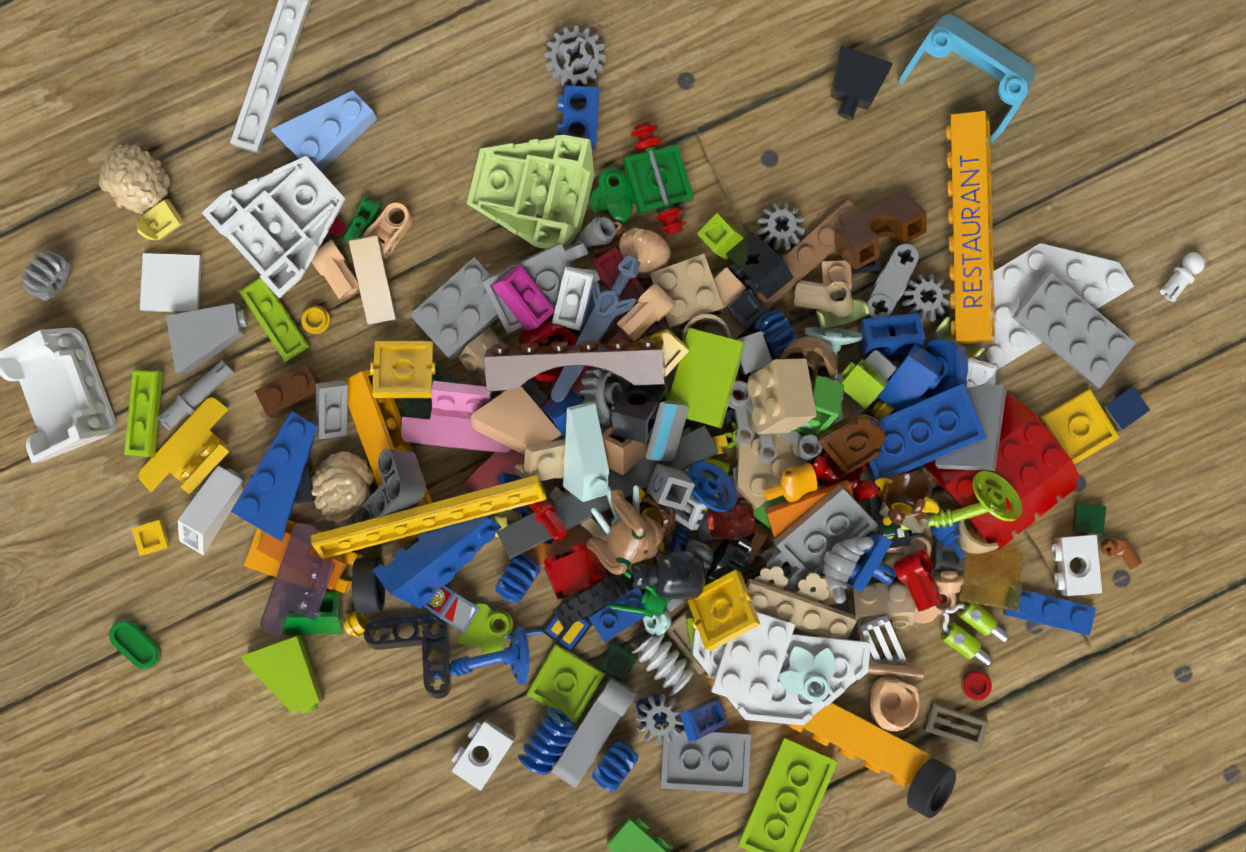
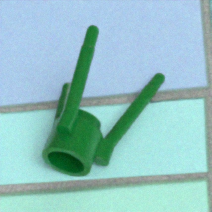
(653, 603)

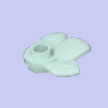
(807, 669)

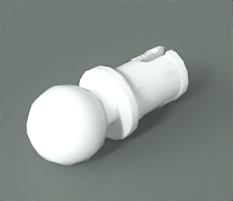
(1191, 264)

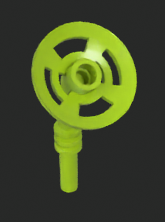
(989, 501)

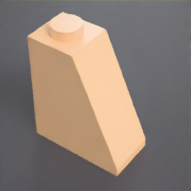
(514, 421)

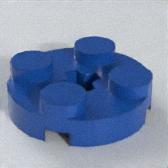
(954, 364)

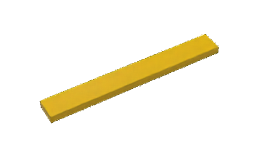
(429, 517)

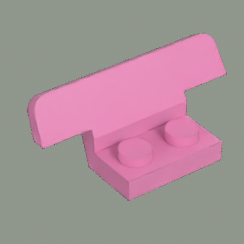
(452, 420)

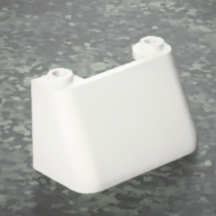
(60, 391)

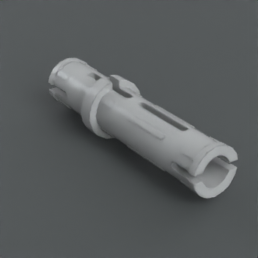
(195, 395)

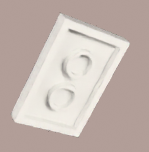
(753, 662)

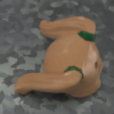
(630, 538)

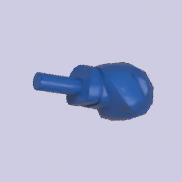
(948, 537)

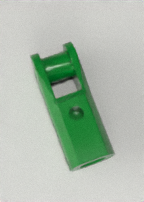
(359, 224)

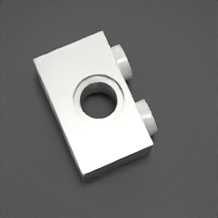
(1088, 578)
(479, 771)

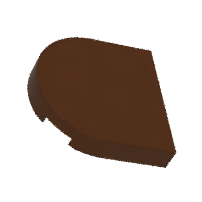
(853, 441)

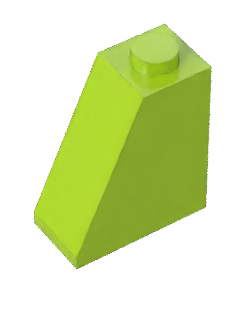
(287, 673)

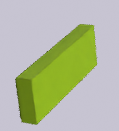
(275, 320)
(143, 413)

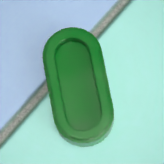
(135, 644)

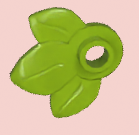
(483, 632)

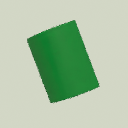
(327, 621)

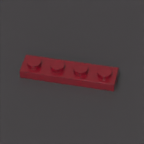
(608, 271)

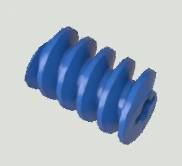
(548, 743)

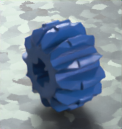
(776, 332)
(517, 578)
(615, 766)

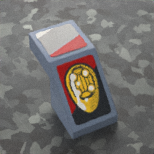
(452, 608)

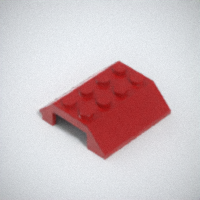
(1028, 461)

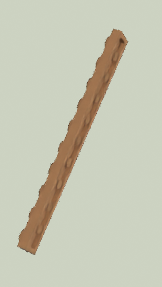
(800, 261)

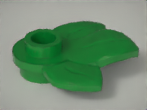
(616, 199)

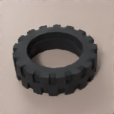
(591, 600)

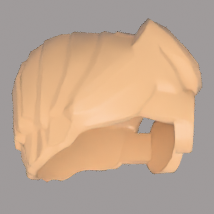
(647, 248)
(892, 704)

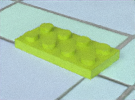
(787, 799)

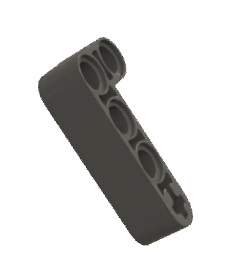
(401, 487)

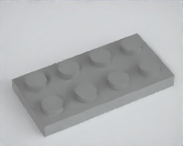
(1073, 329)

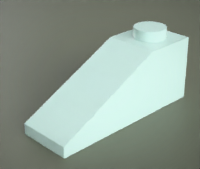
(585, 455)

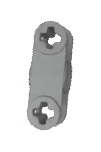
(892, 281)

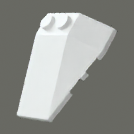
(279, 220)

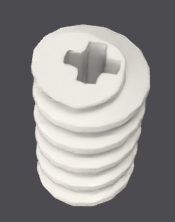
(665, 663)

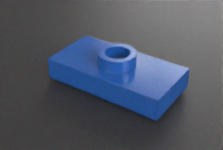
(703, 719)

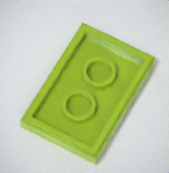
(707, 376)

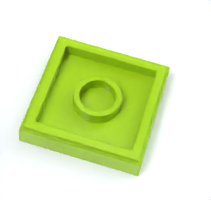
(566, 682)

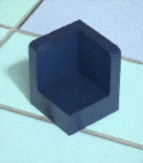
(1126, 408)

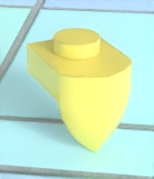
(159, 221)

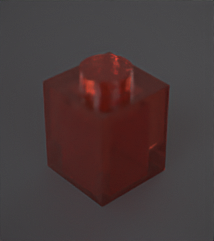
(733, 523)

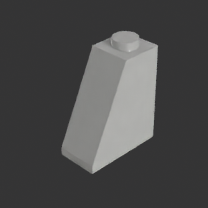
(203, 334)

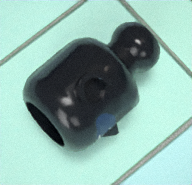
(673, 575)

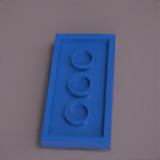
(927, 432)

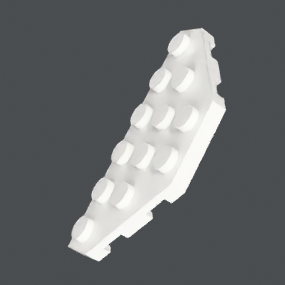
(1089, 276)
(789, 708)

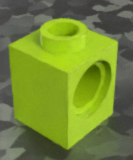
(720, 235)
(862, 382)

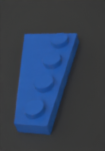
(274, 485)

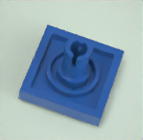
(871, 565)

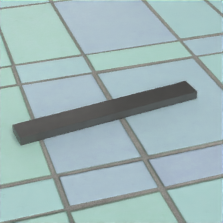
(529, 533)

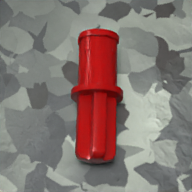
(547, 516)

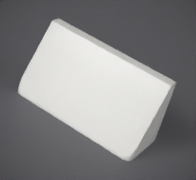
(574, 297)

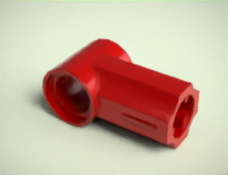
(916, 572)

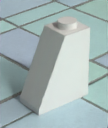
(209, 509)

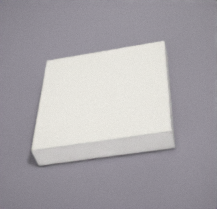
(170, 282)

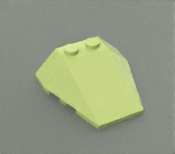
(535, 188)

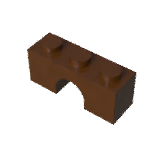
(897, 218)

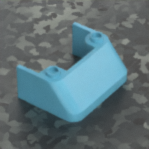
(957, 36)

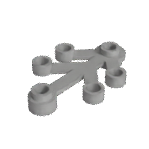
(741, 407)

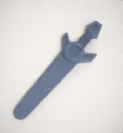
(607, 306)

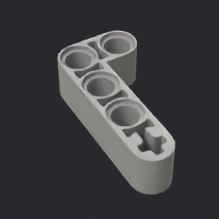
(593, 731)

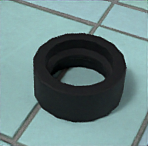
(367, 589)
(931, 788)

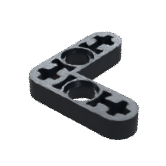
(428, 641)

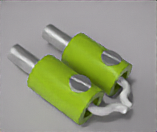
(963, 641)

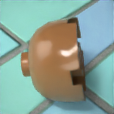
(819, 356)

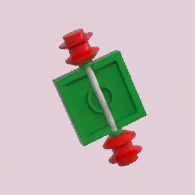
(658, 179)

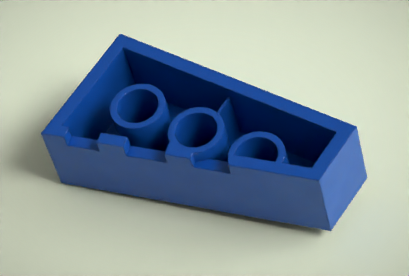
(435, 559)

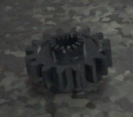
(729, 557)

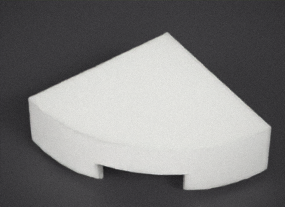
(979, 372)

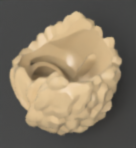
(133, 179)
(341, 485)

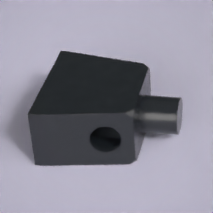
(857, 80)

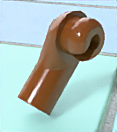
(602, 249)
(1121, 548)

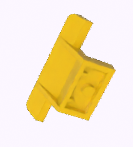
(190, 451)

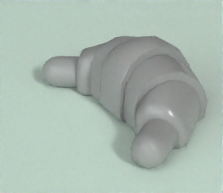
(841, 563)

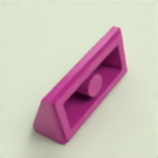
(524, 298)

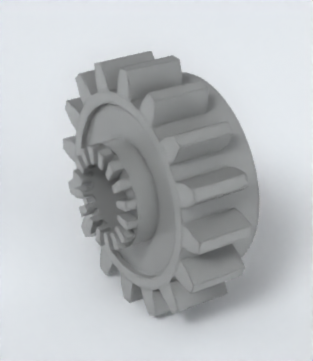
(604, 390)

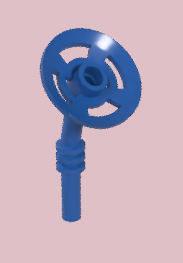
(706, 493)
(513, 655)

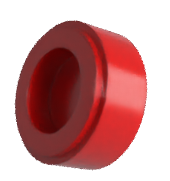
(976, 685)

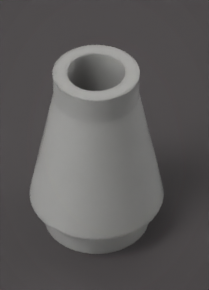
(597, 232)

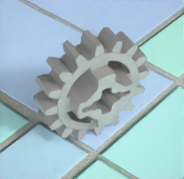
(585, 63)

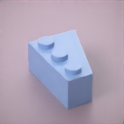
(326, 129)

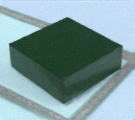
(1089, 518)
(618, 661)

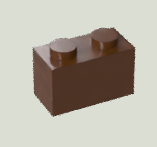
(288, 392)

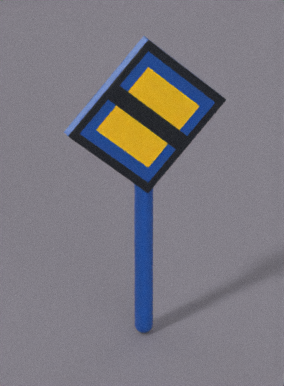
(567, 637)

